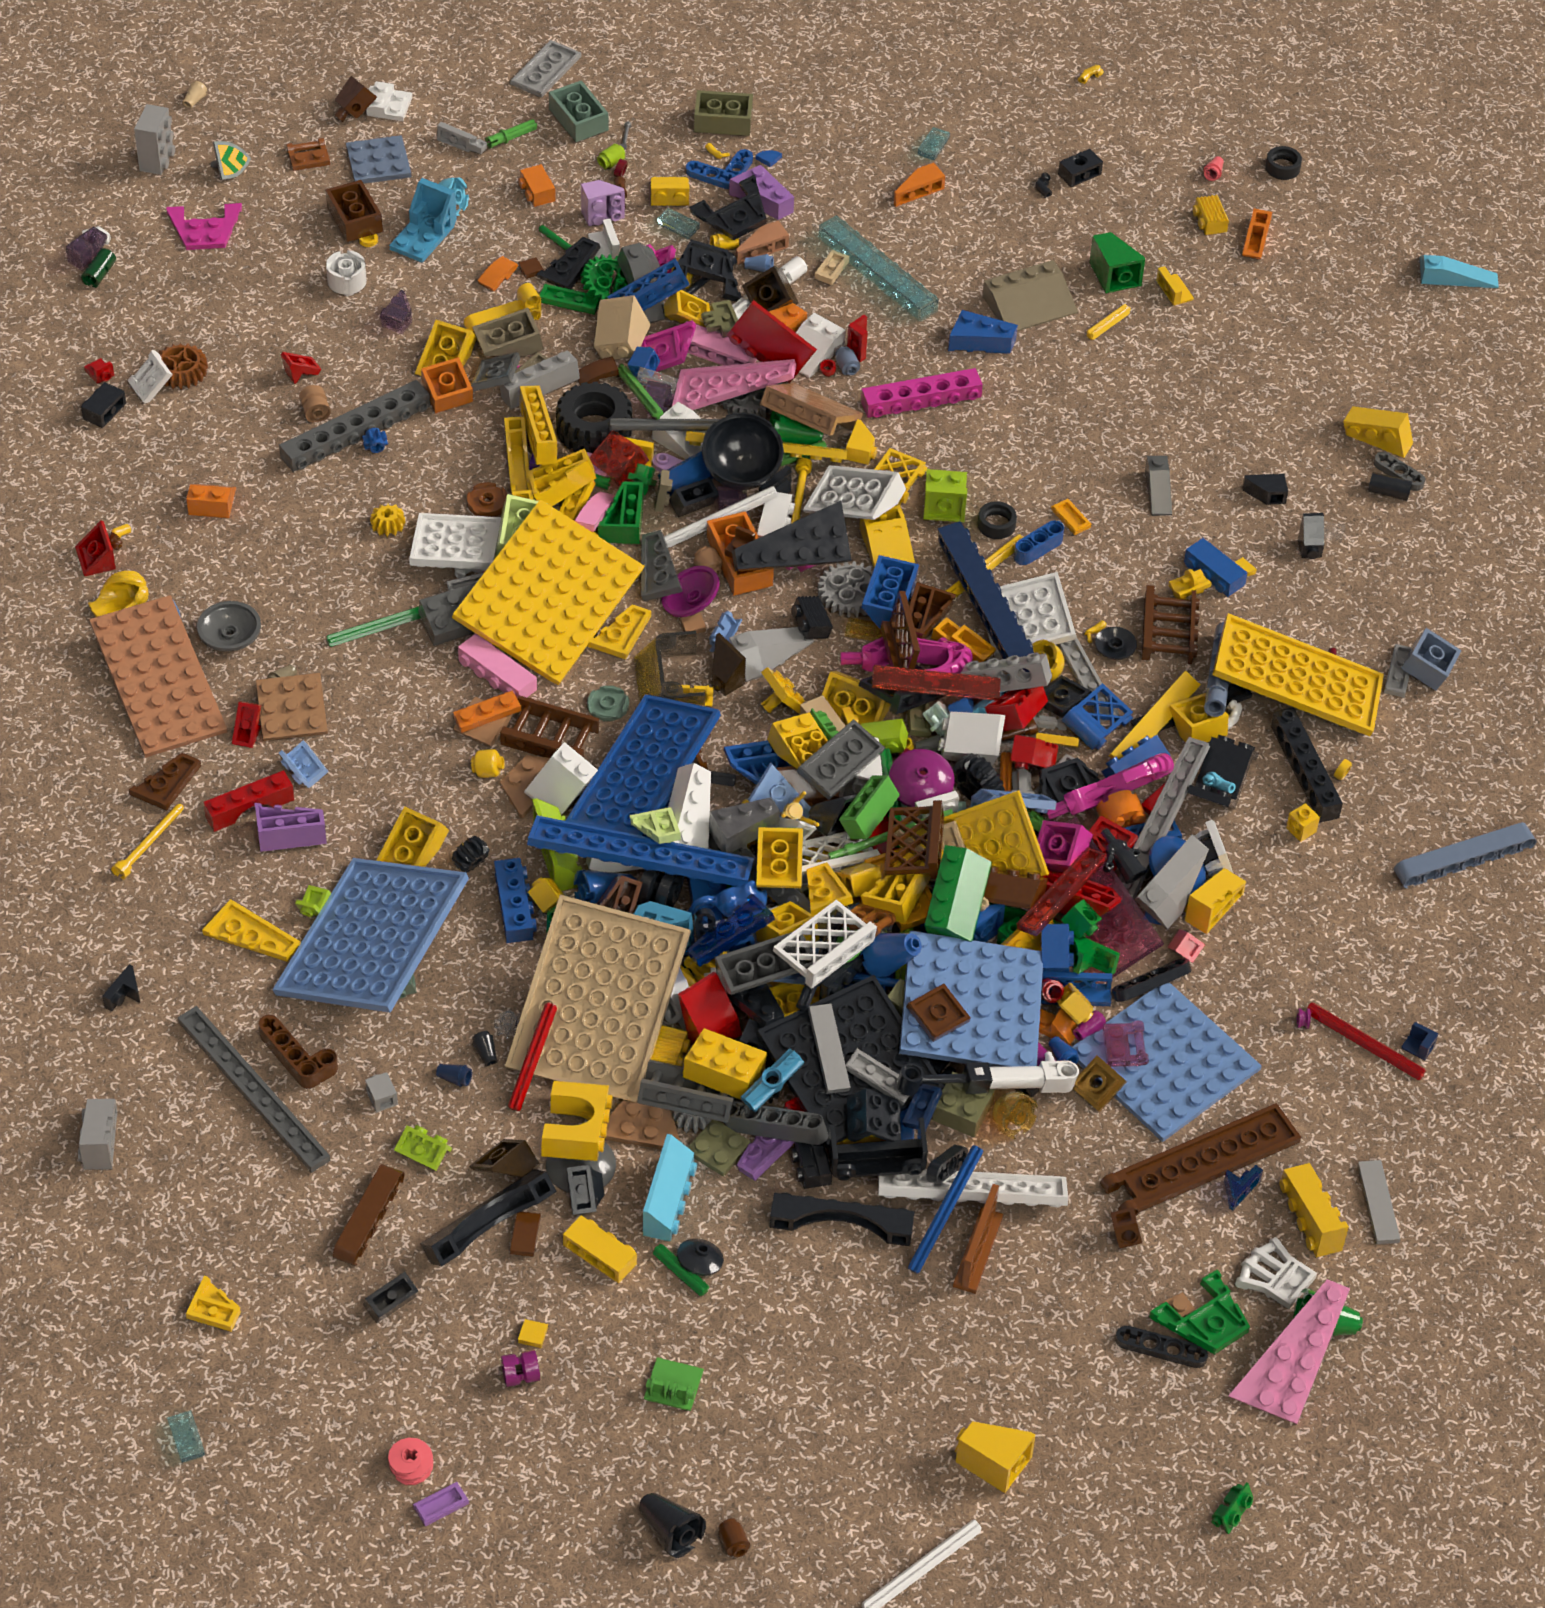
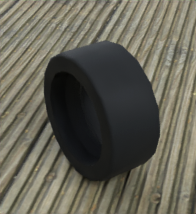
(1283, 172)
(997, 531)

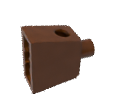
(353, 99)

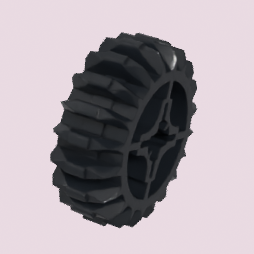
(974, 774)

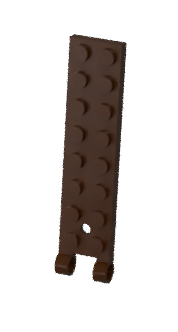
(1204, 1158)

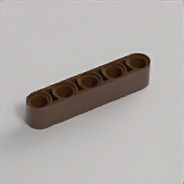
(367, 1214)

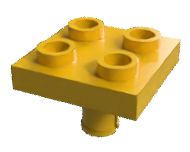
(783, 692)

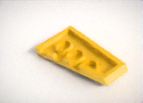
(247, 930)

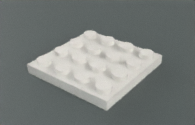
(454, 541)
(1040, 609)

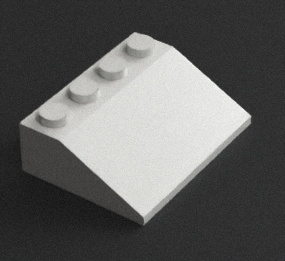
(862, 491)

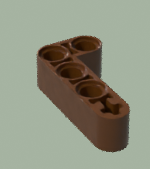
(307, 1069)

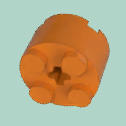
(1122, 809)

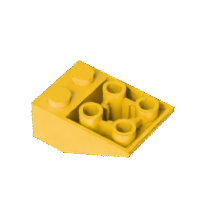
(887, 536)
(796, 738)

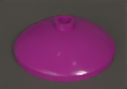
(699, 590)
(918, 787)

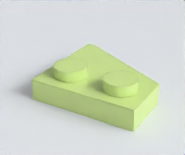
(657, 825)

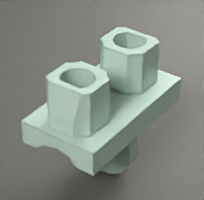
(935, 717)

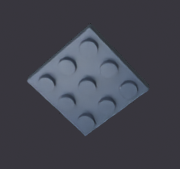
(378, 159)

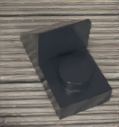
(123, 986)

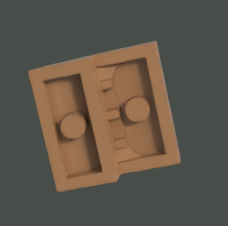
(486, 733)

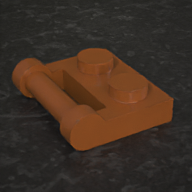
(308, 159)
(869, 913)

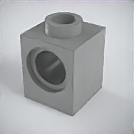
(381, 1092)

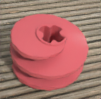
(410, 1461)

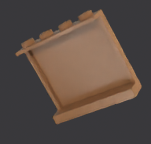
(809, 407)

